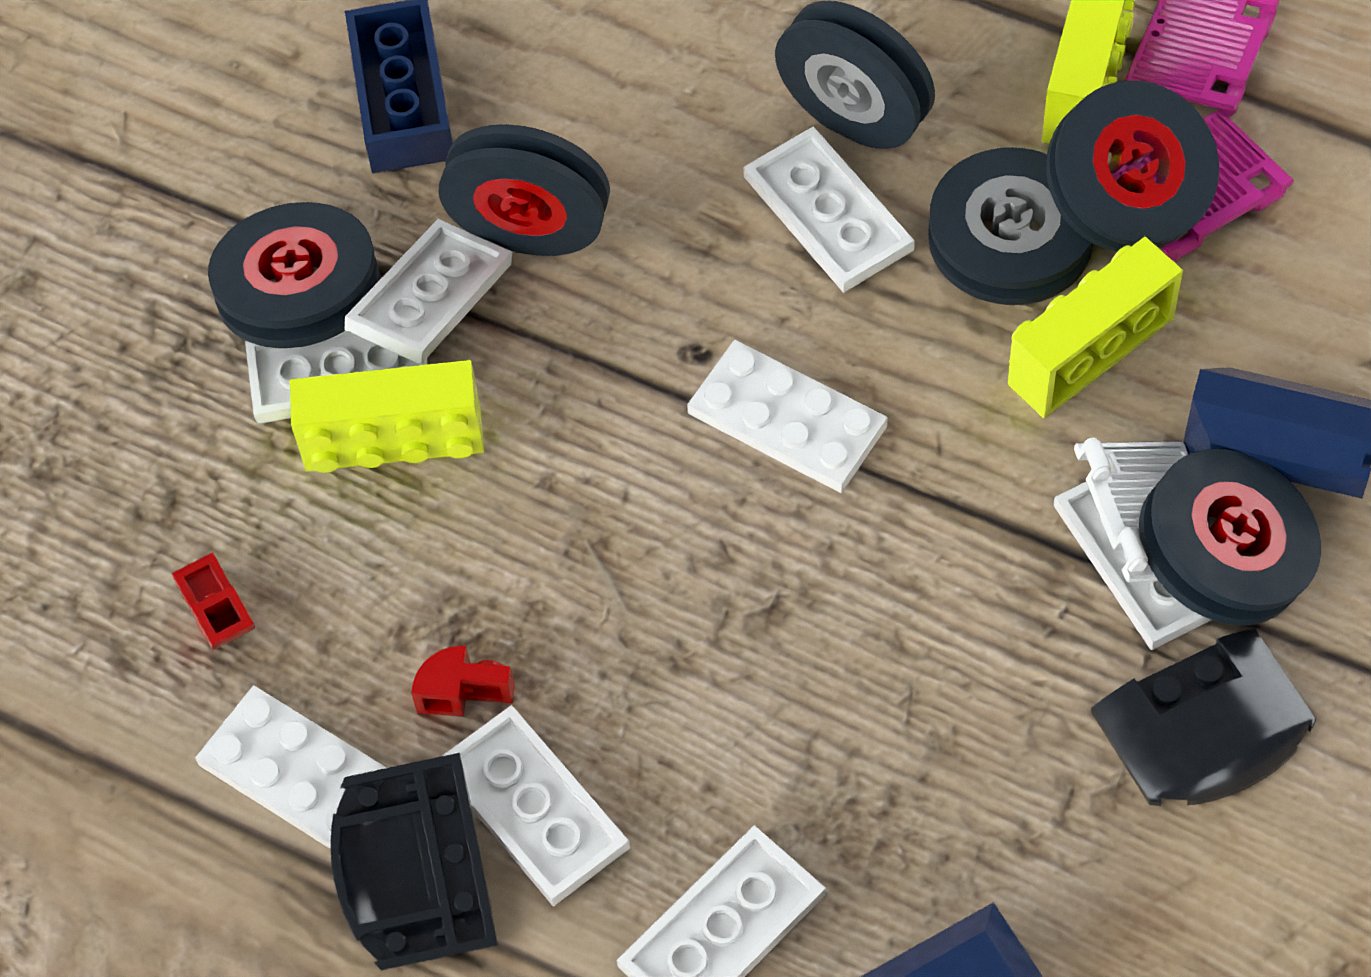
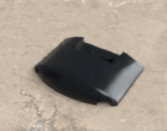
(1207, 722)
(411, 863)

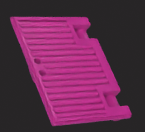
(1201, 45)
(1235, 195)

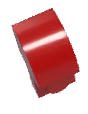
(213, 601)
(450, 679)

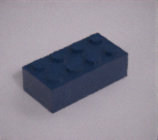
(399, 85)

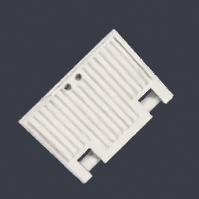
(1121, 493)

